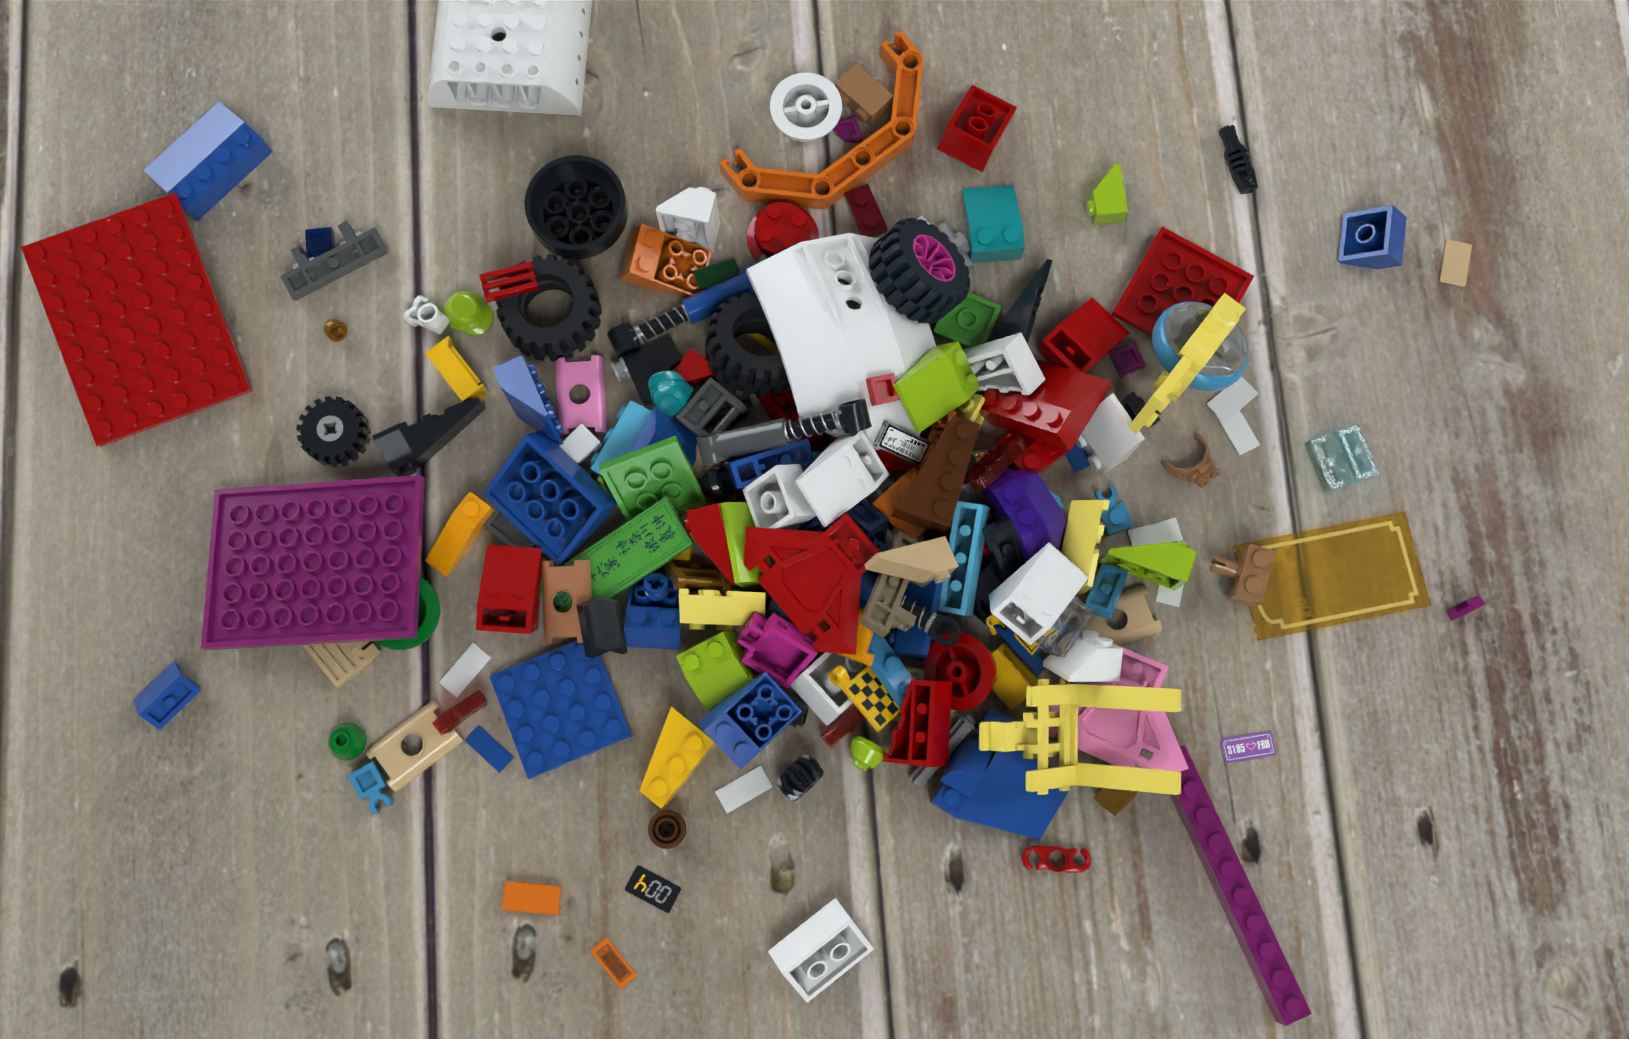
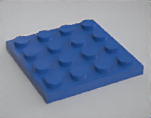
(560, 708)

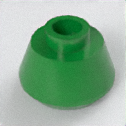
(347, 741)

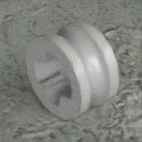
(620, 370)

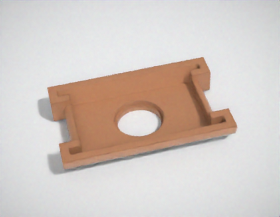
(574, 581)

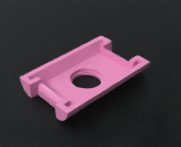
(592, 412)

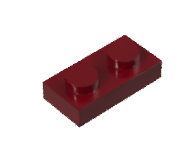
(865, 211)

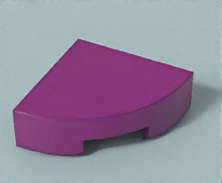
(848, 130)
(1465, 607)

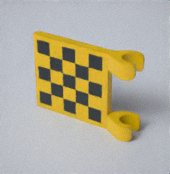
(867, 695)

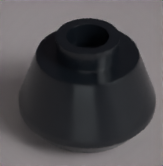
(717, 483)

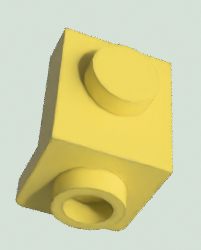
(971, 408)

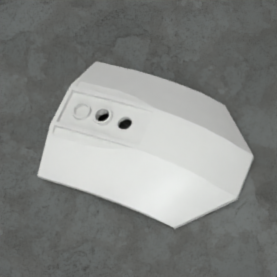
(825, 342)

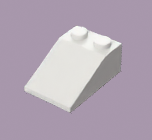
(1108, 437)
(819, 692)

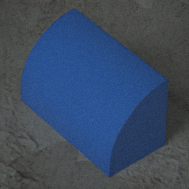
(966, 767)

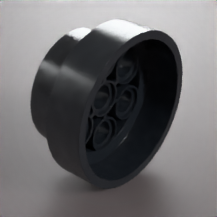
(555, 185)

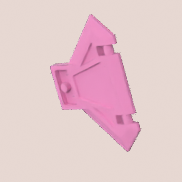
(1122, 733)

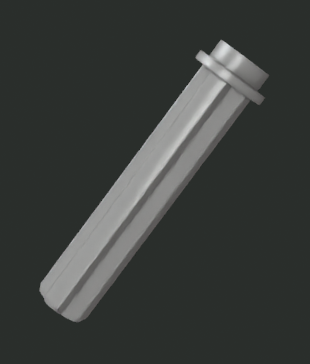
(957, 734)

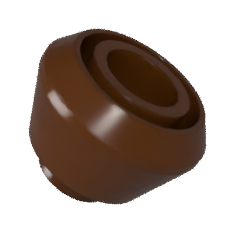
(659, 824)

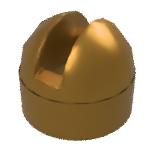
(333, 331)

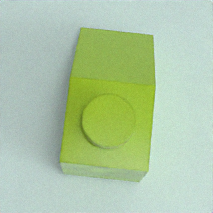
(1108, 199)

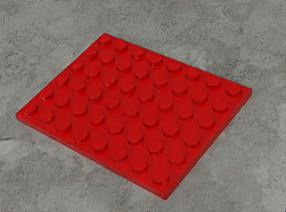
(136, 319)

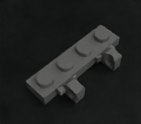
(318, 272)

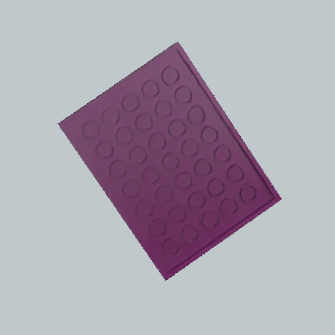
(314, 563)

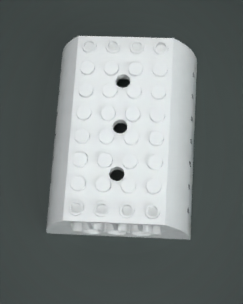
(529, 71)

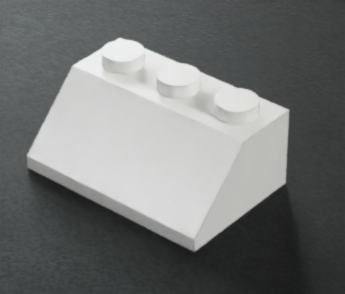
(691, 216)
(820, 950)

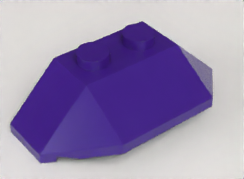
(1030, 508)

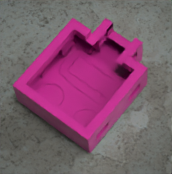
(776, 648)

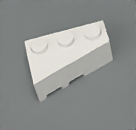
(1005, 365)

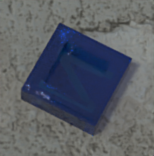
(319, 241)

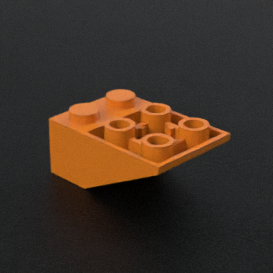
(662, 262)

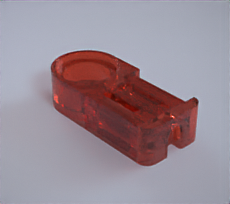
(460, 712)

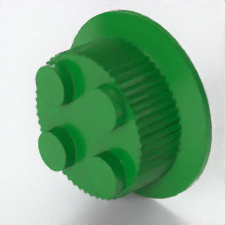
(427, 619)

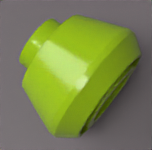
(865, 753)

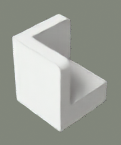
(581, 444)

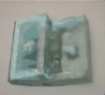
(1341, 458)

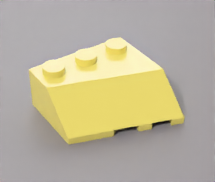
(1081, 534)
(719, 608)

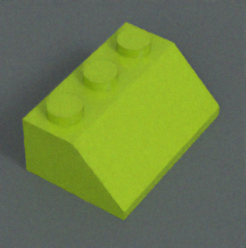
(736, 519)

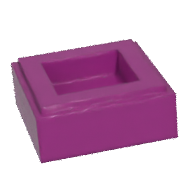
(1127, 360)

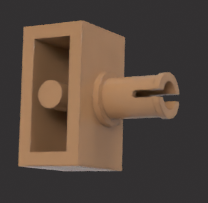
(1248, 574)

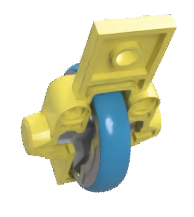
(1184, 346)

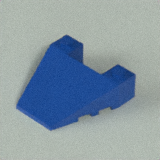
(1001, 794)

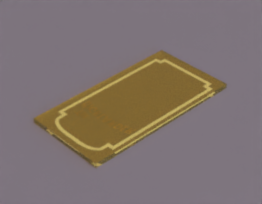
(1339, 576)

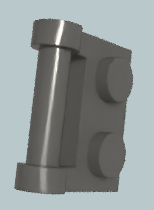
(706, 405)

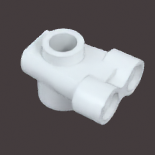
(426, 315)

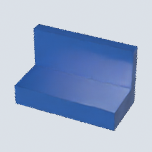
(165, 696)

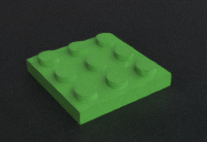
(650, 475)

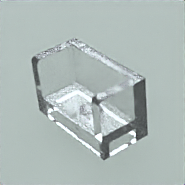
(1066, 629)

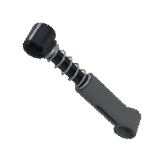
(720, 445)

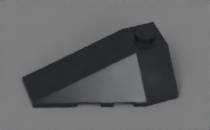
(414, 445)

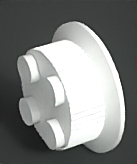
(806, 106)

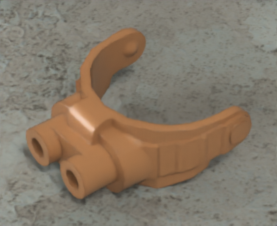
(1198, 474)

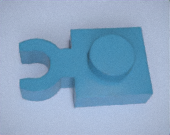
(1116, 517)
(369, 784)

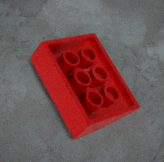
(1053, 411)

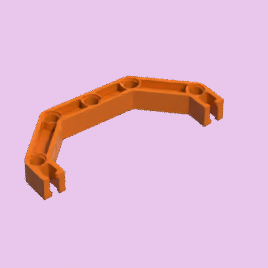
(845, 173)

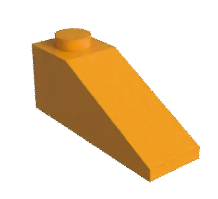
(459, 534)

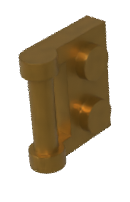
(696, 575)

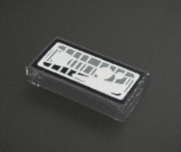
(902, 443)

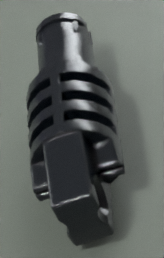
(1238, 161)

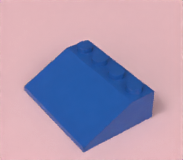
(208, 160)
(549, 497)

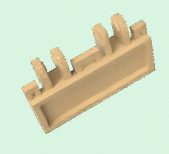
(342, 660)

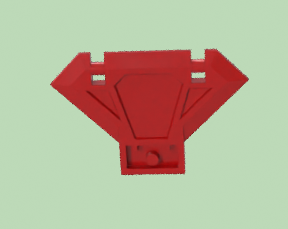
(815, 577)

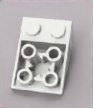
(842, 476)
(1037, 593)

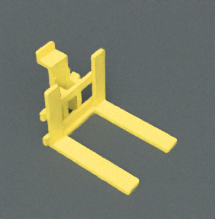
(1033, 737)

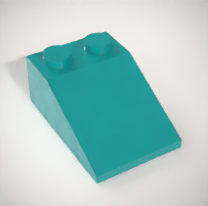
(993, 223)

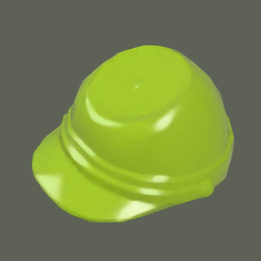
(468, 313)

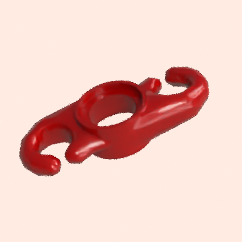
(1068, 865)

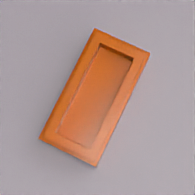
(532, 898)

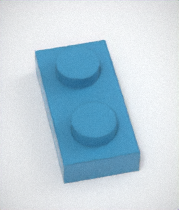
(1106, 590)

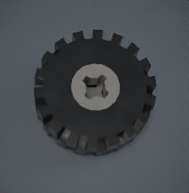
(344, 439)

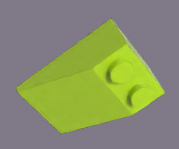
(936, 385)
(1159, 563)
(715, 668)

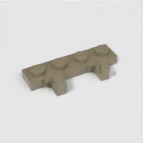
(884, 604)

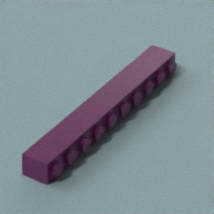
(1238, 898)

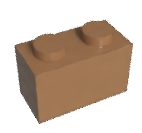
(864, 95)

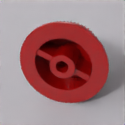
(779, 228)
(968, 667)

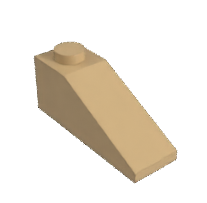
(917, 562)

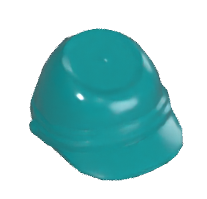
(669, 392)

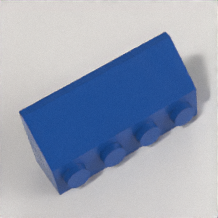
(915, 641)

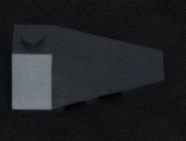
(1023, 312)

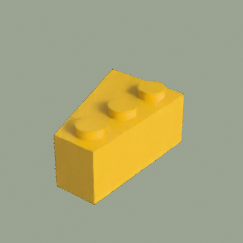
(674, 758)

